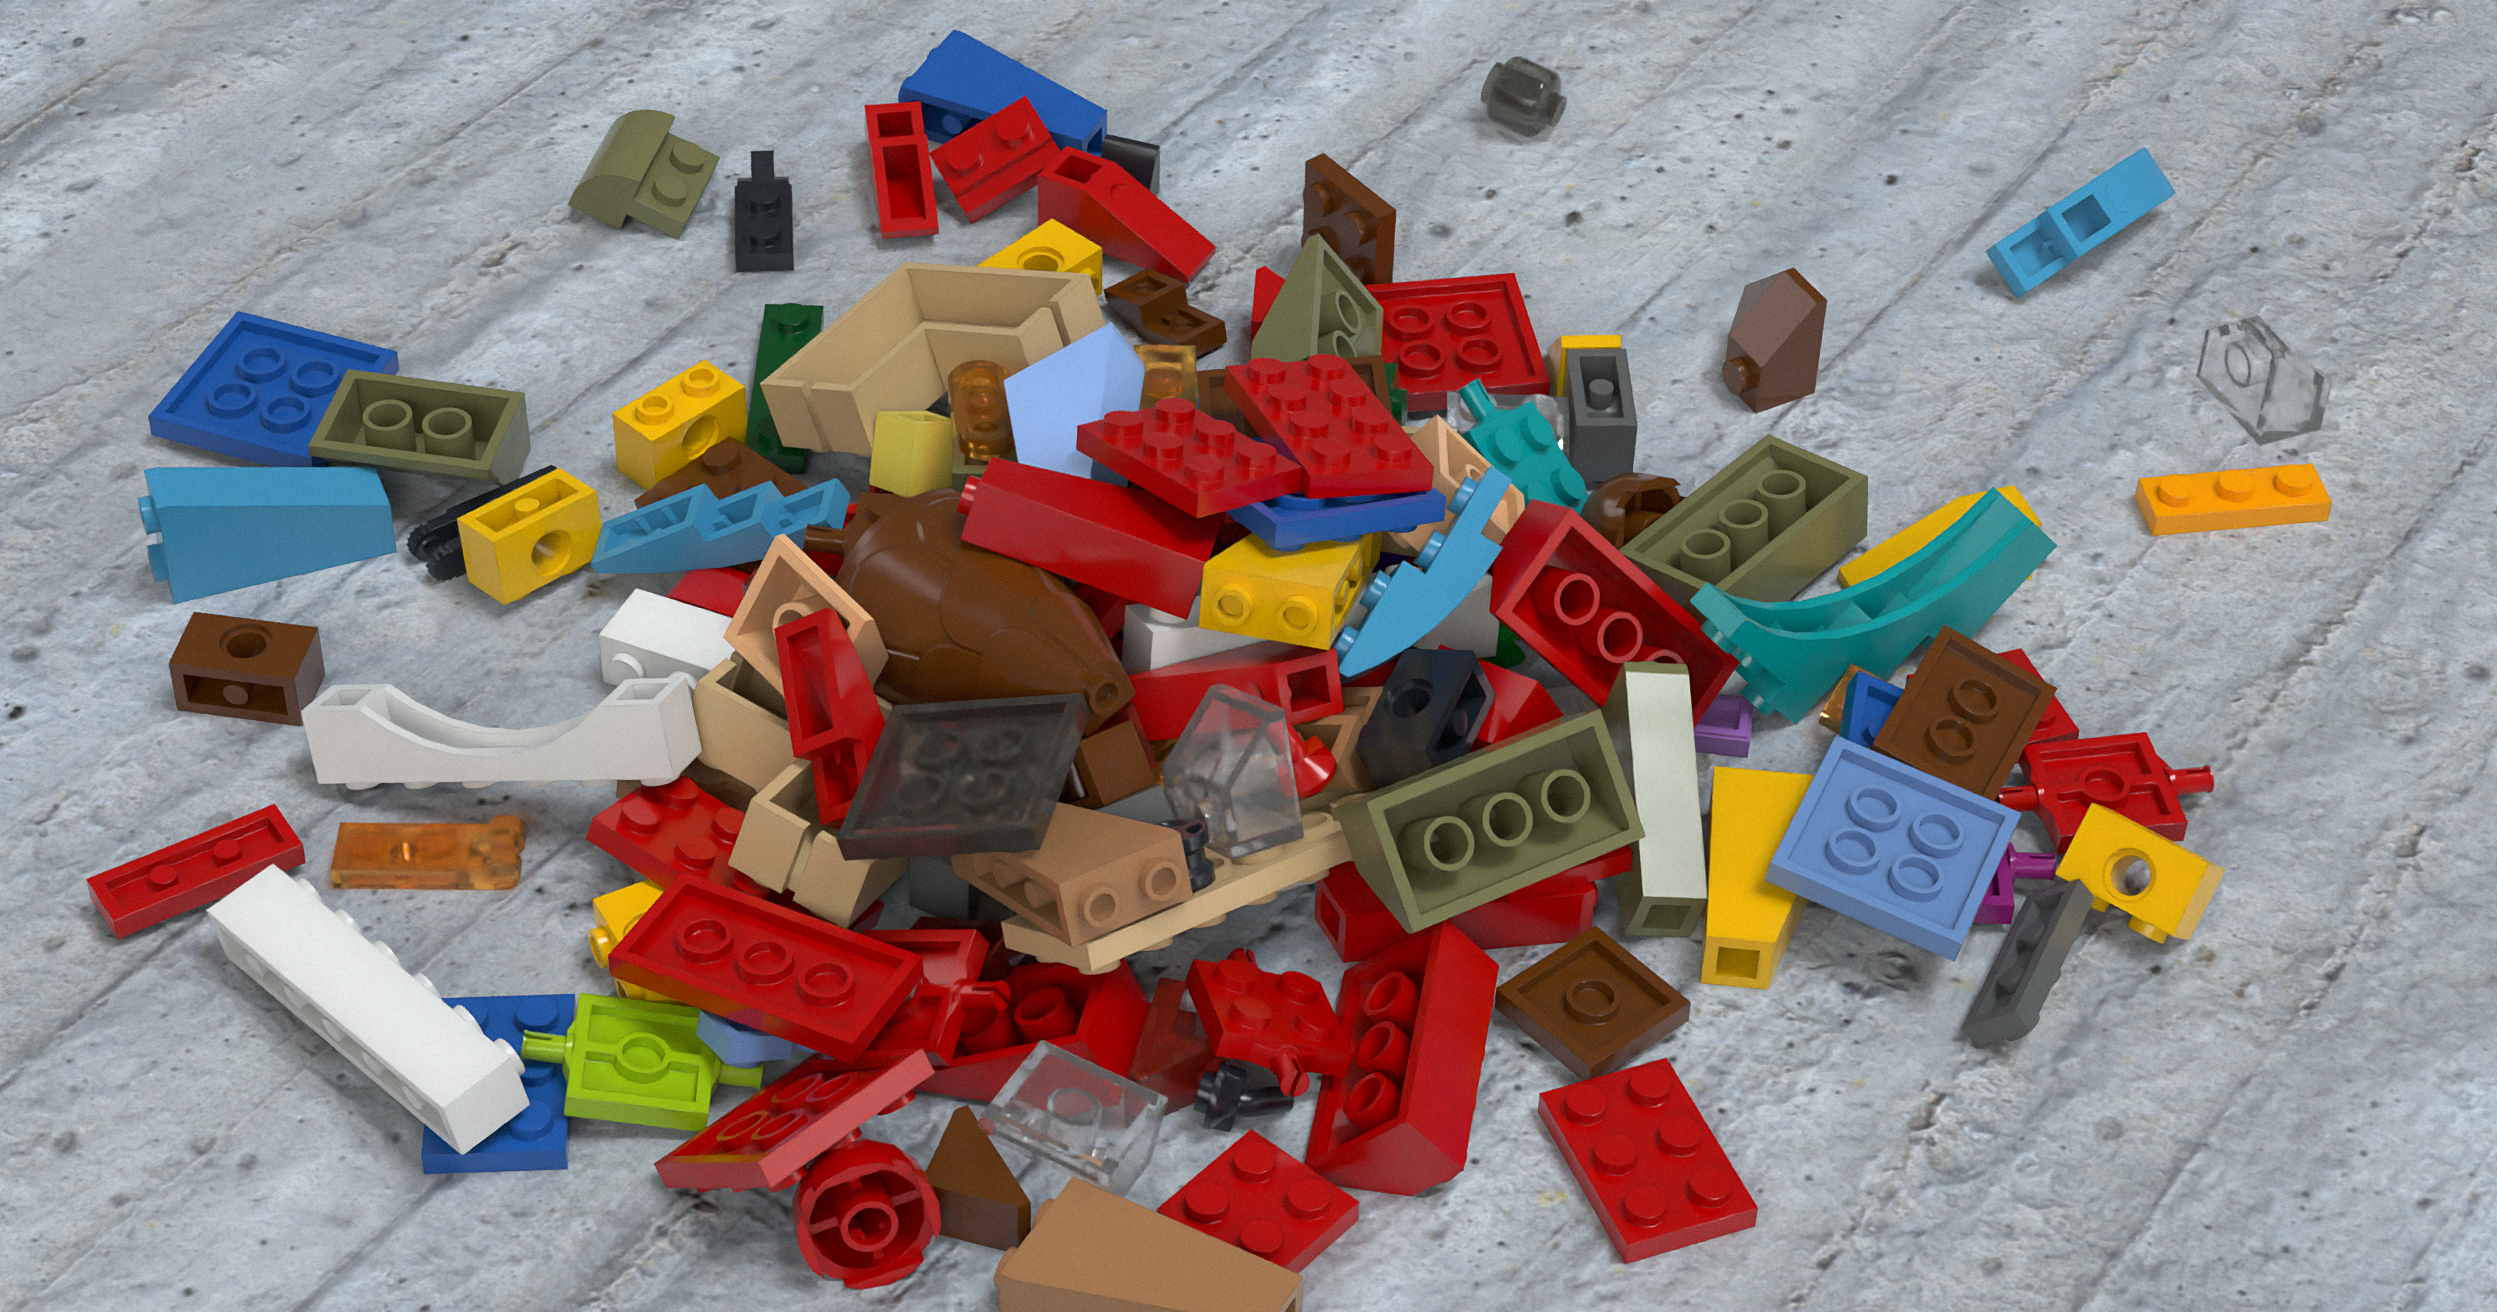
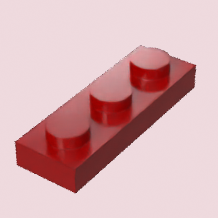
(194, 871)

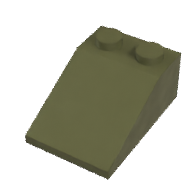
(1320, 311)

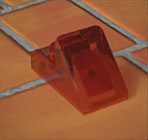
(1168, 1052)

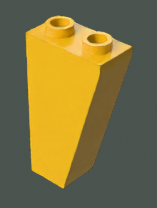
(1285, 594)
(1746, 917)

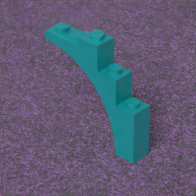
(1801, 648)

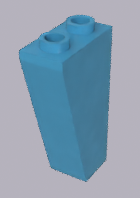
(260, 524)

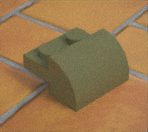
(644, 174)

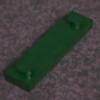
(783, 333)

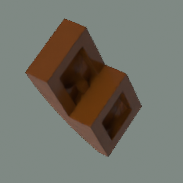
(1160, 312)

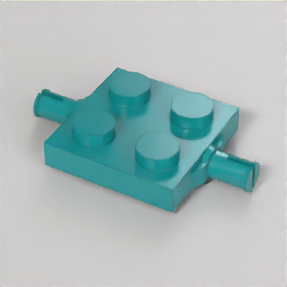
(1522, 448)

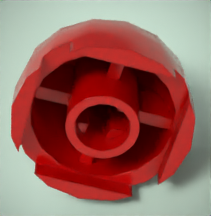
(865, 1214)

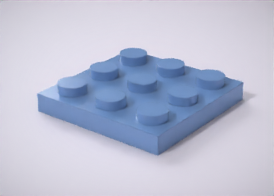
(1893, 847)

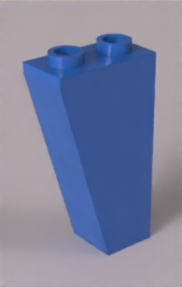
(972, 81)

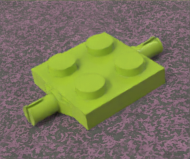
(637, 1063)

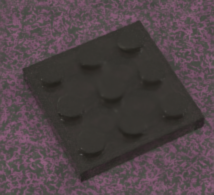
(964, 777)

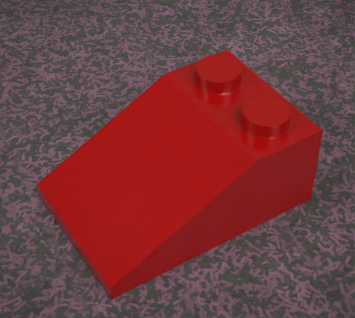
(1051, 1002)

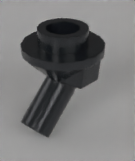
(1223, 1098)

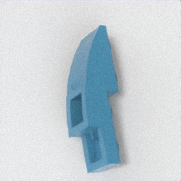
(2080, 222)
(1413, 601)

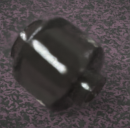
(1523, 96)

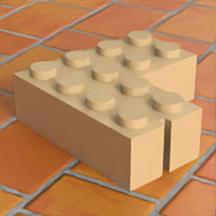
(910, 335)
(781, 837)

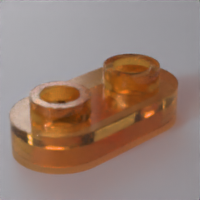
(980, 410)

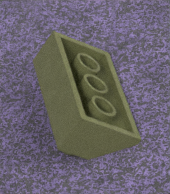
(1756, 527)
(1492, 820)

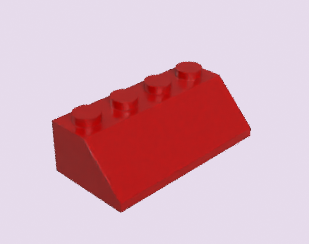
(1594, 609)
(1418, 1049)

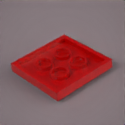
(1459, 332)
(794, 1120)

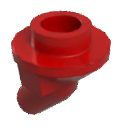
(1311, 763)

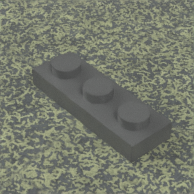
(2028, 964)

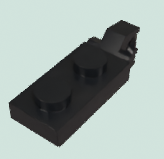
(763, 218)

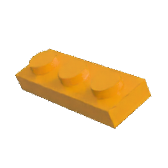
(2232, 499)

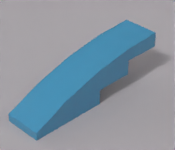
(707, 533)

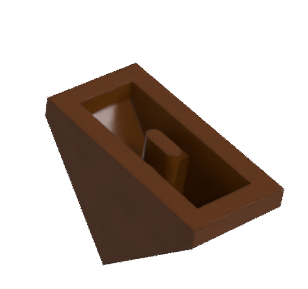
(976, 1188)

